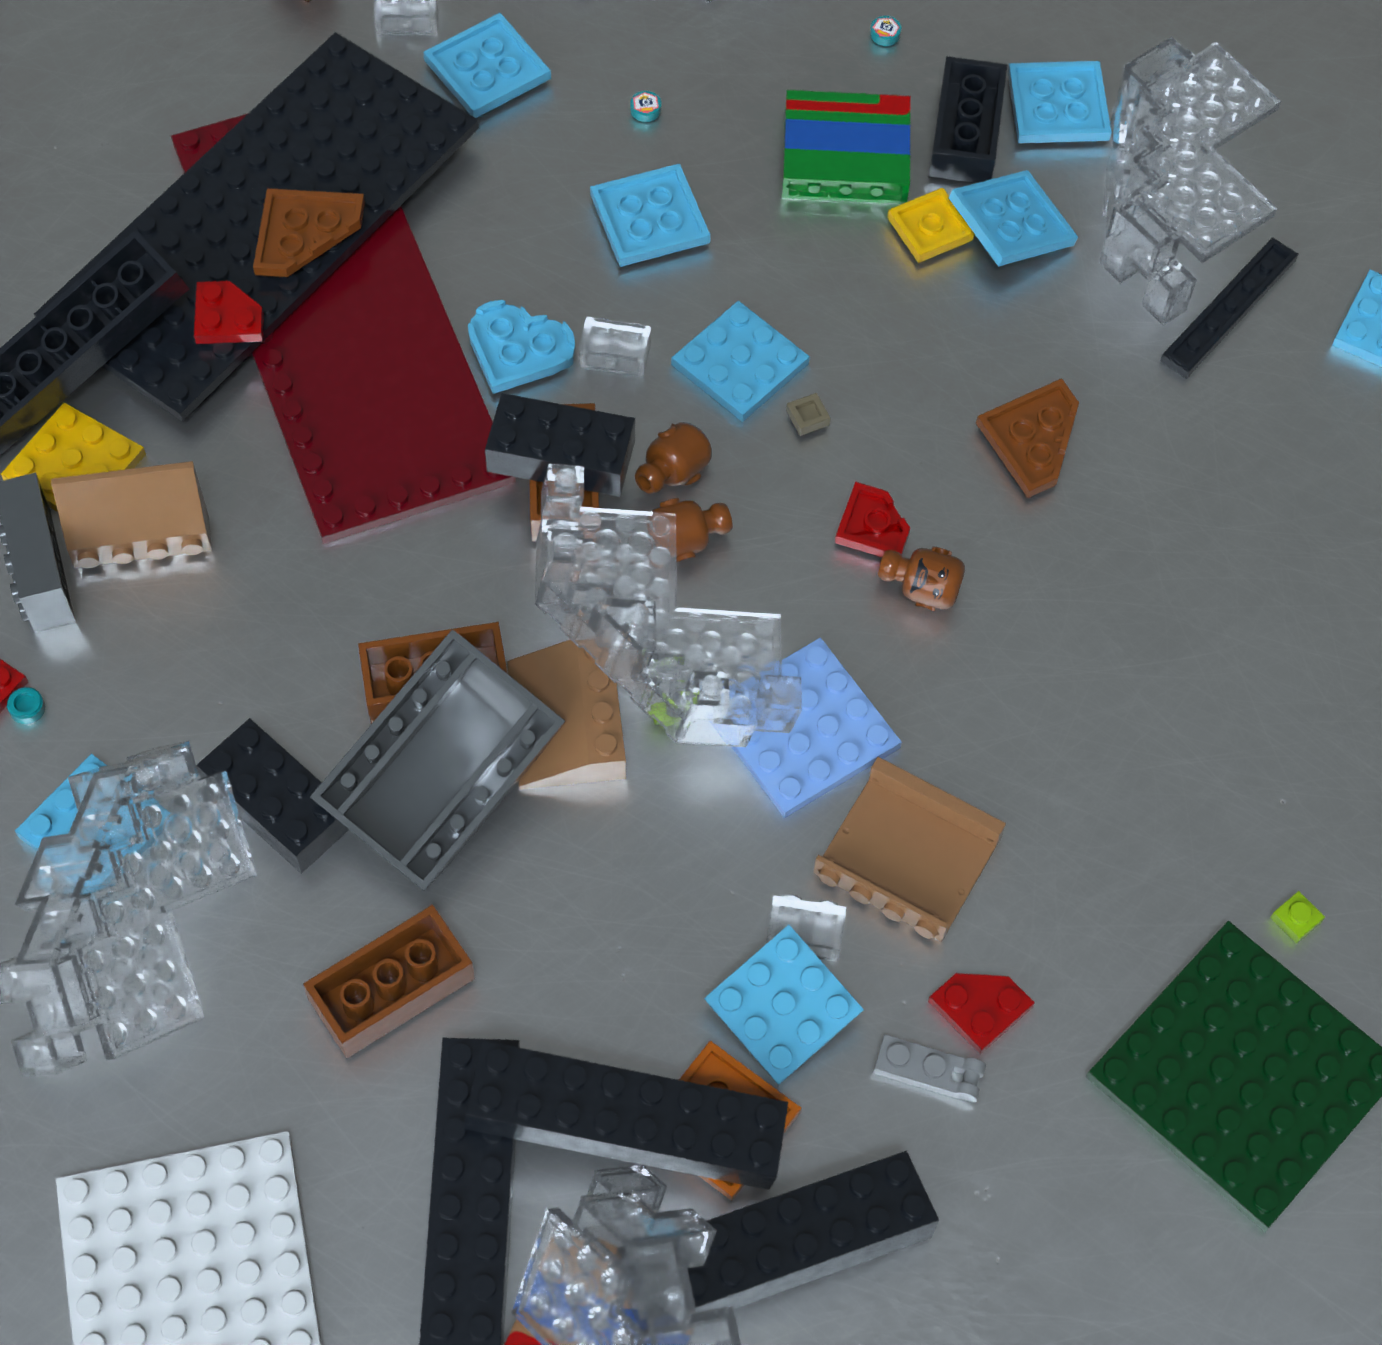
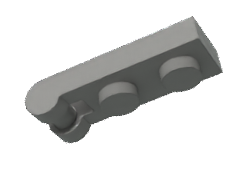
(929, 1068)

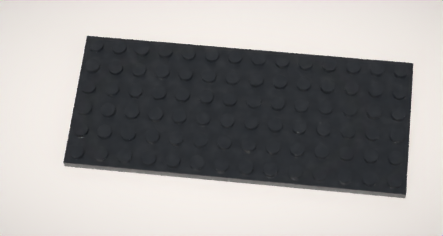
(326, 128)

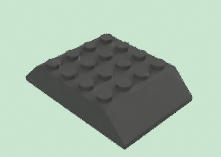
(438, 760)

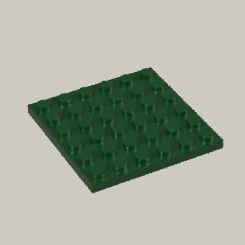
(1244, 1074)

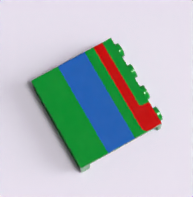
(847, 147)

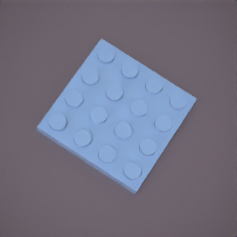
(830, 741)

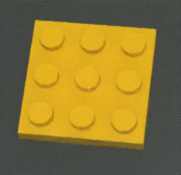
(72, 447)

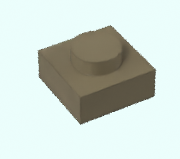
(808, 414)

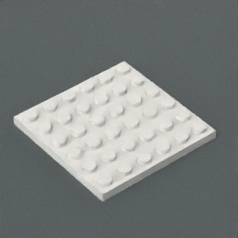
(190, 1249)

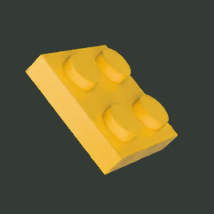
(930, 225)

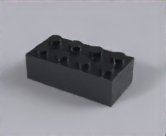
(968, 120)
(538, 433)
(274, 795)

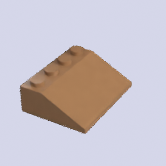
(132, 514)
(576, 689)

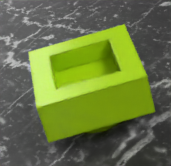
(1297, 917)

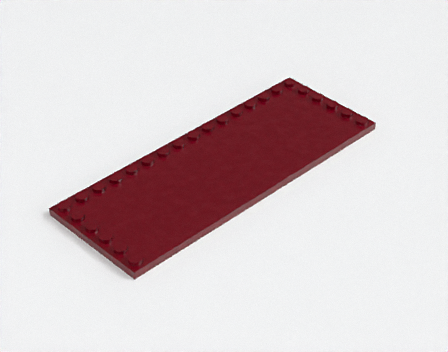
(371, 384)

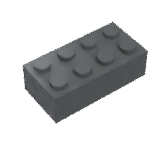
(33, 554)

